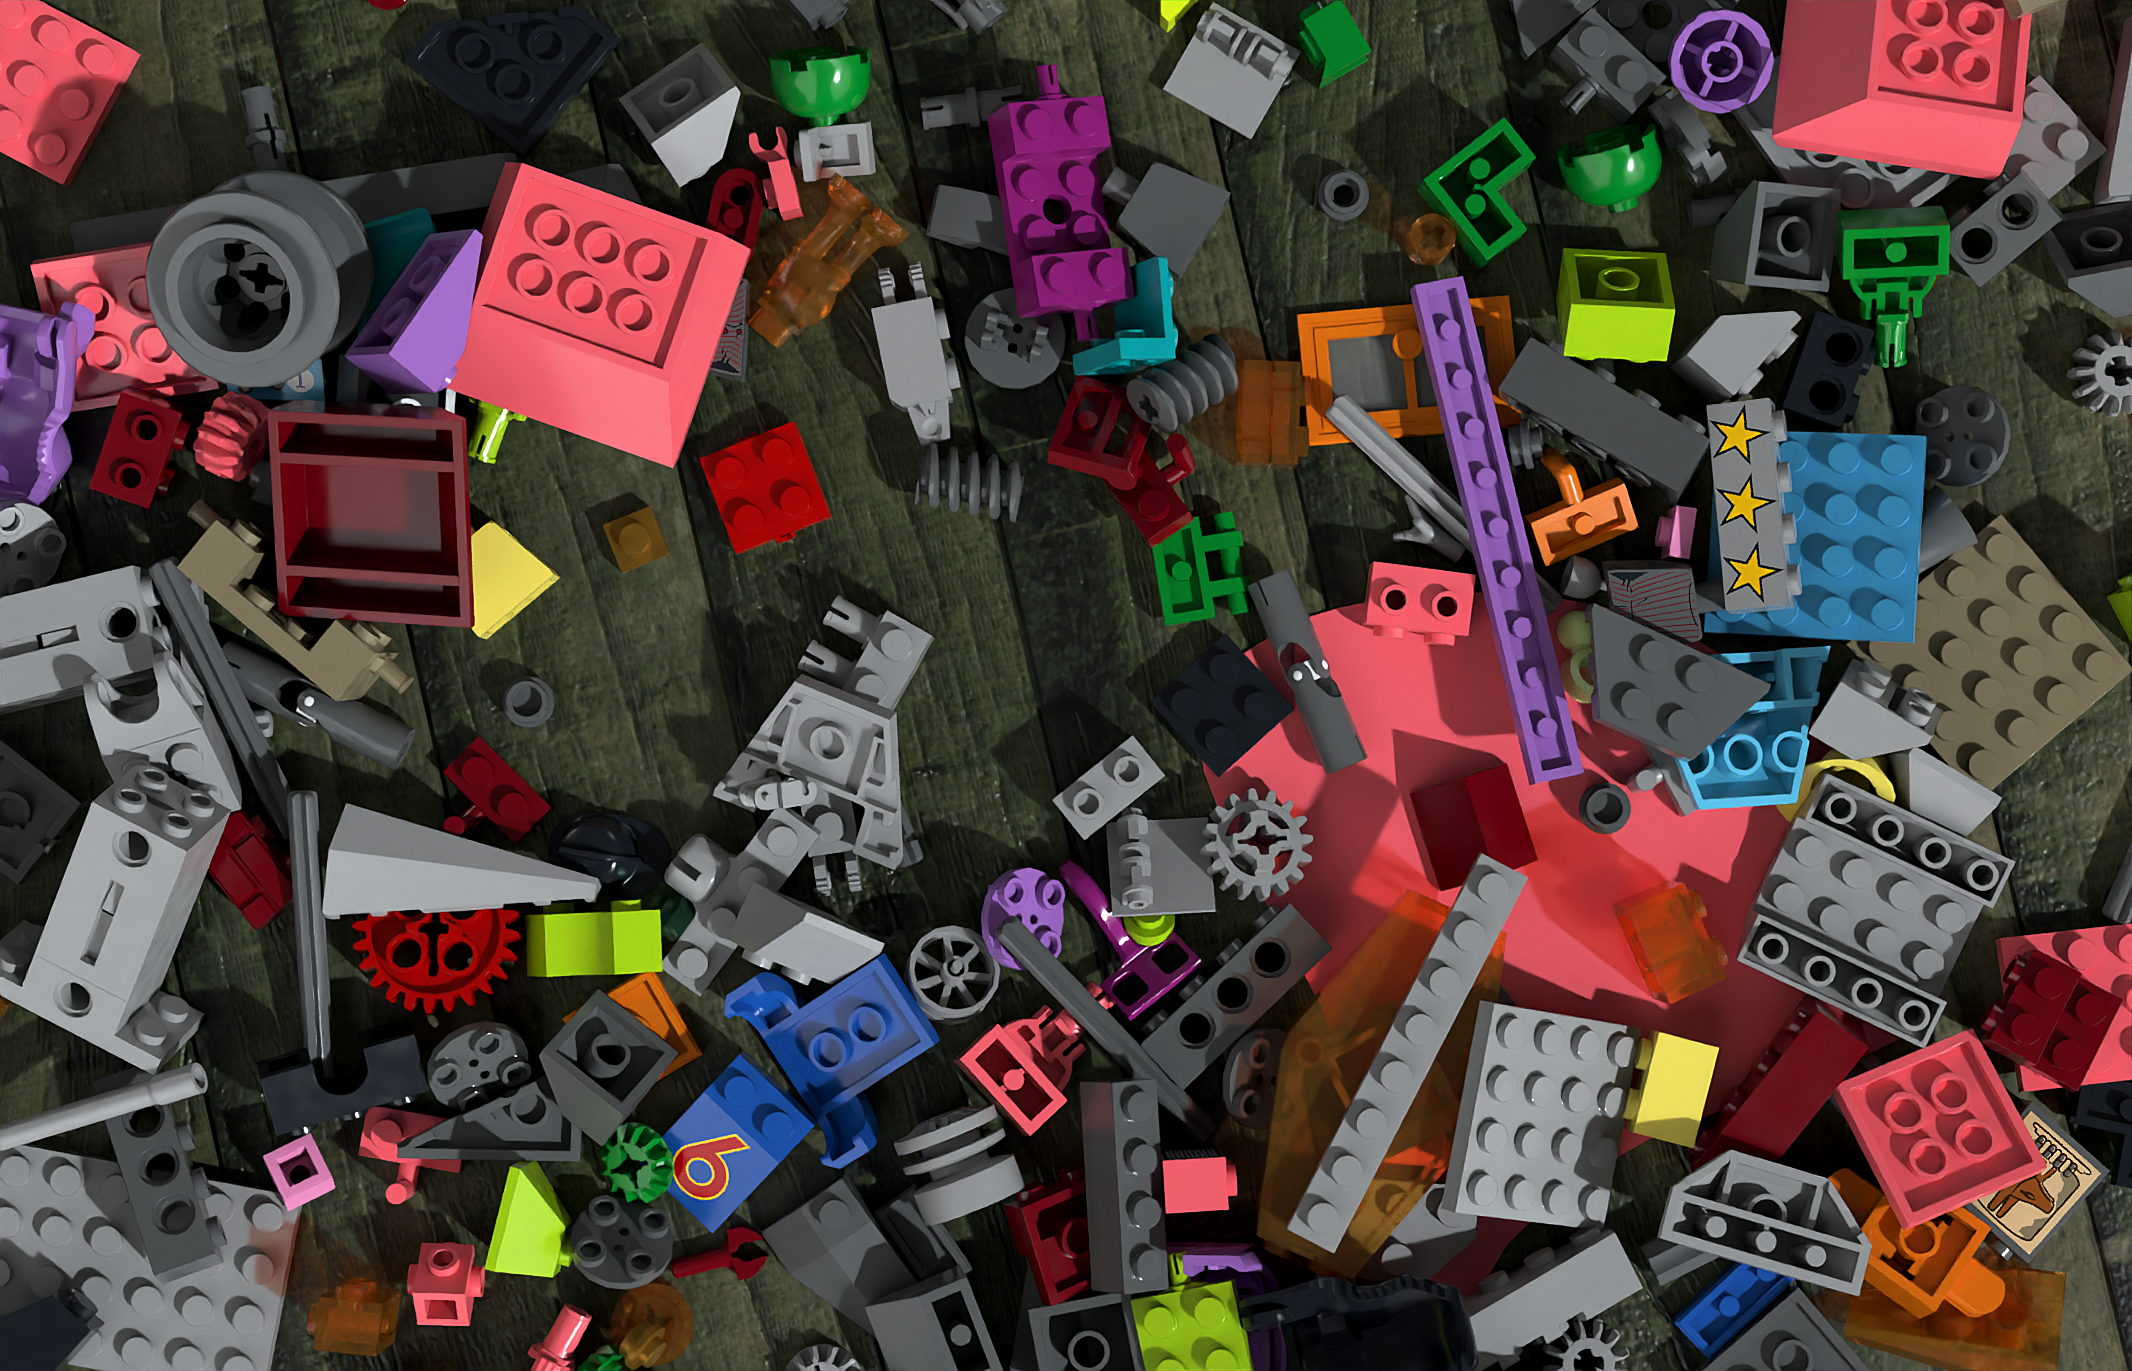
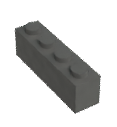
(1124, 1185)

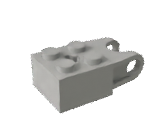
(164, 730)

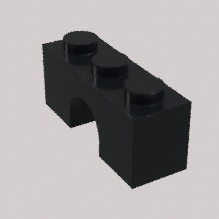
(303, 1097)

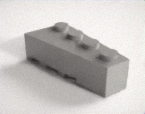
(1546, 1293)

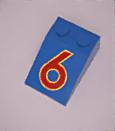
(733, 1140)

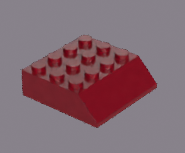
(371, 512)

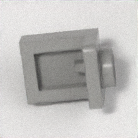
(833, 149)

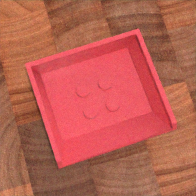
(1903, 82)
(596, 312)

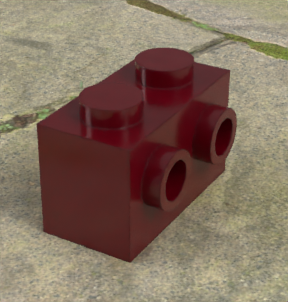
(140, 447)

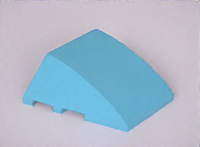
(1767, 747)

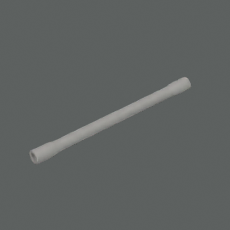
(159, 1089)

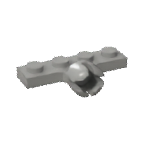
(719, 885)

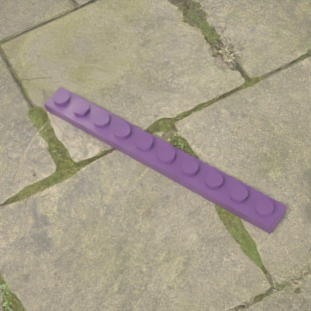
(1496, 530)

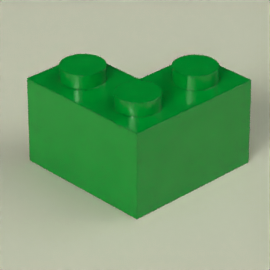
(1468, 192)

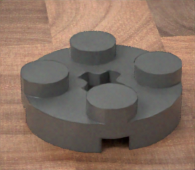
(1681, 128)

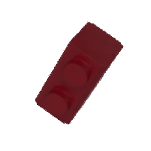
(253, 869)

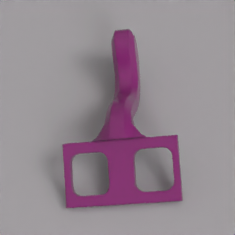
(1134, 957)

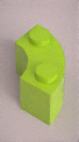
(593, 942)

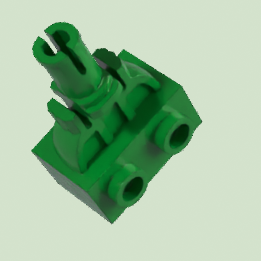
(1889, 259)

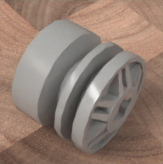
(959, 1164)

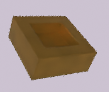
(636, 539)

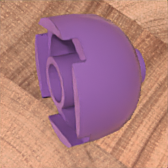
(1720, 60)

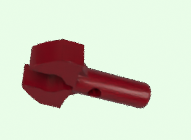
(722, 1256)

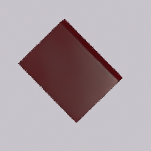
(1472, 818)

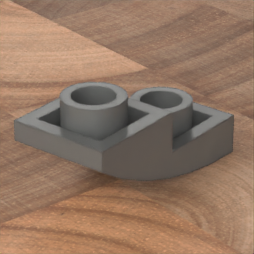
(967, 219)

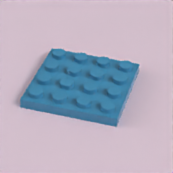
(1856, 540)

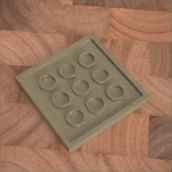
(1998, 655)

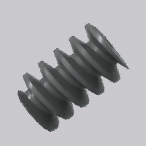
(1185, 384)
(970, 482)

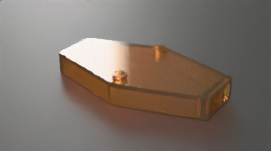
(1323, 1065)

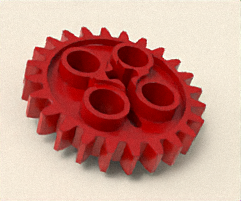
(484, 932)

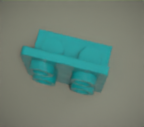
(1142, 326)

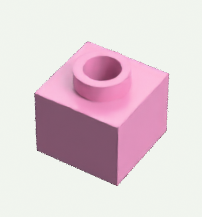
(295, 1157)

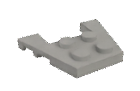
(839, 746)

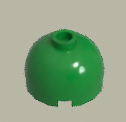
(820, 81)
(1613, 166)

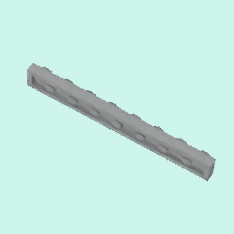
(1406, 1052)

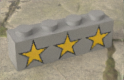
(1752, 506)

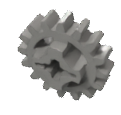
(1257, 866)

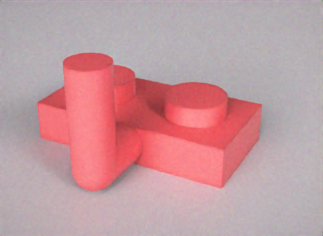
(382, 1131)

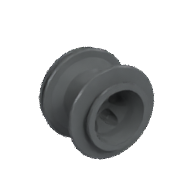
(308, 243)

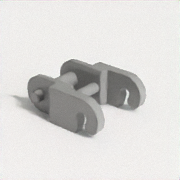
(774, 793)

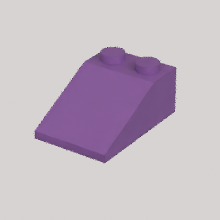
(423, 318)

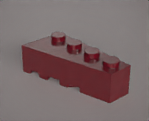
(1785, 1084)

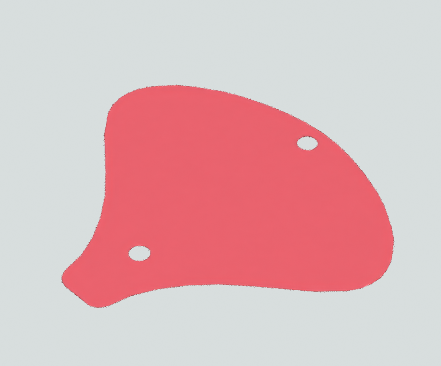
(1446, 715)

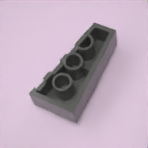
(1607, 419)

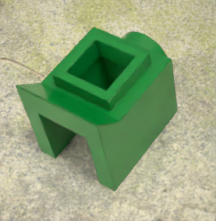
(1331, 40)

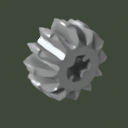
(2099, 387)
(1593, 1340)

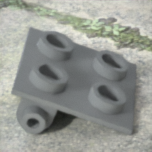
(1231, 70)
(1158, 866)

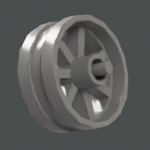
(951, 974)

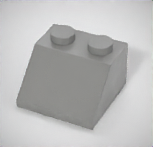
(799, 938)

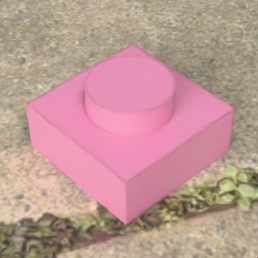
(1676, 533)

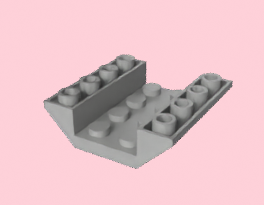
(1869, 907)

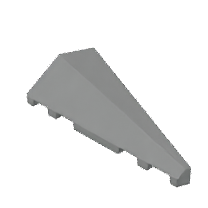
(401, 866)

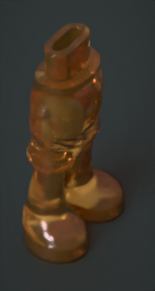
(804, 284)

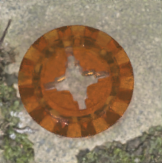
(664, 1302)

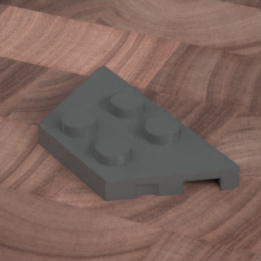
(1662, 687)

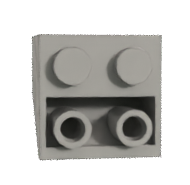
(1728, 351)
(1875, 715)

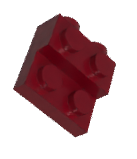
(2049, 1019)
(1053, 1232)

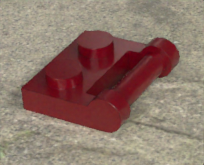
(1087, 429)

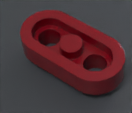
(733, 220)

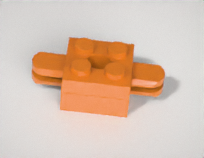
(1925, 1261)

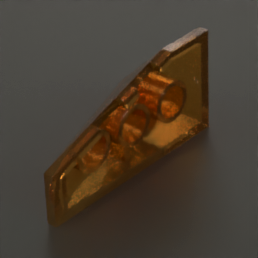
(2013, 1337)

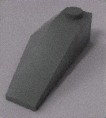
(840, 1250)

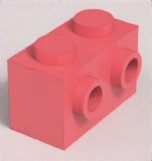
(1419, 602)

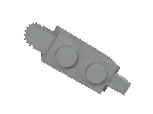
(914, 358)

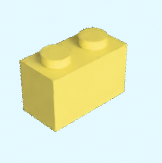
(1670, 1087)

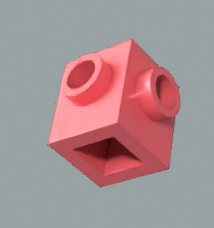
(445, 1284)

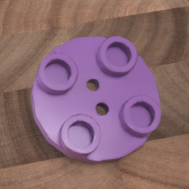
(1023, 894)

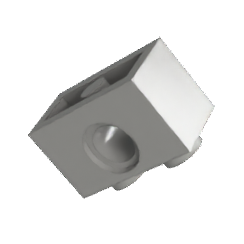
(1108, 787)

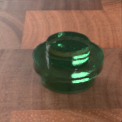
(674, 915)

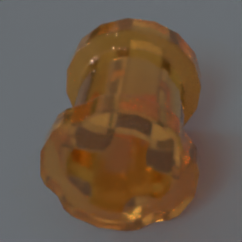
(1429, 224)

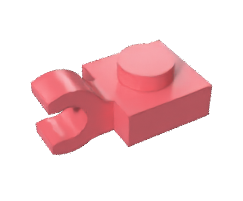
(781, 187)

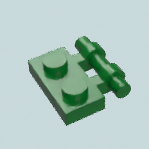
(1184, 577)

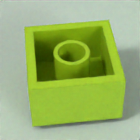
(1615, 305)

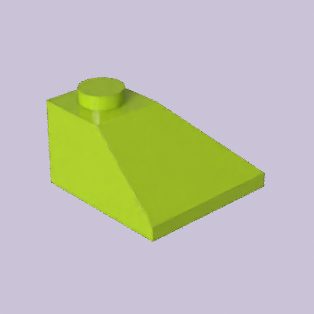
(530, 1226)

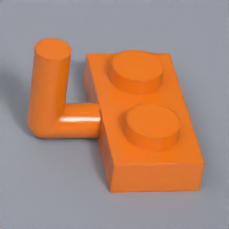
(1581, 517)

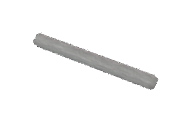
(1413, 477)

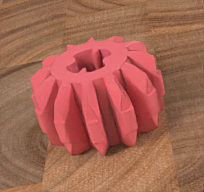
(232, 436)

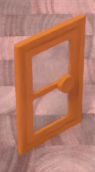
(1384, 369)

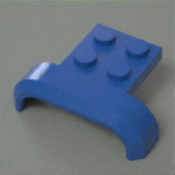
(838, 1045)

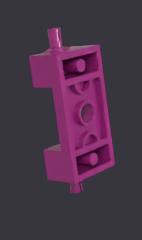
(1050, 153)

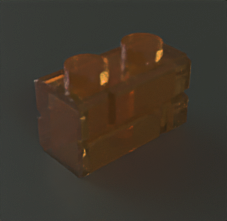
(1270, 414)

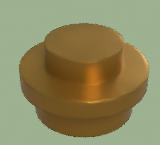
(643, 1345)

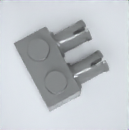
(889, 656)

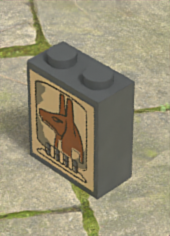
(2035, 1208)

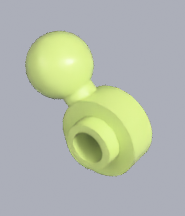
(1576, 636)

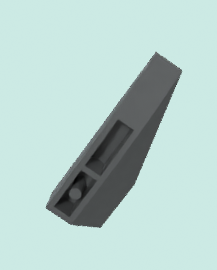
(933, 1327)

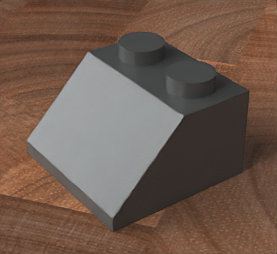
(1087, 1335)

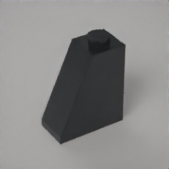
(47, 1332)

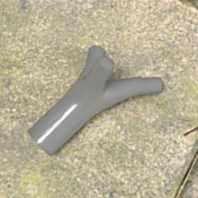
(1429, 533)

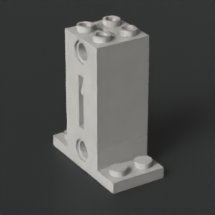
(78, 630)
(120, 921)

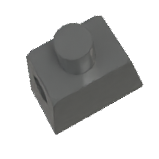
(1166, 212)

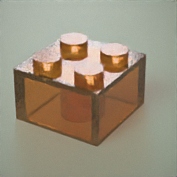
(1671, 941)

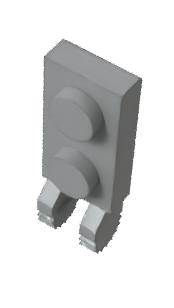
(839, 833)

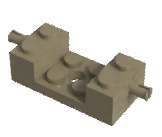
(230, 566)

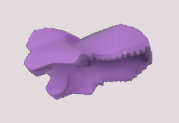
(38, 395)

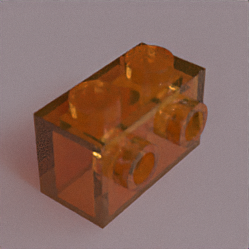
(355, 1318)

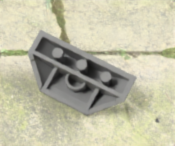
(1768, 1220)

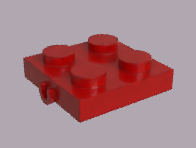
(766, 487)

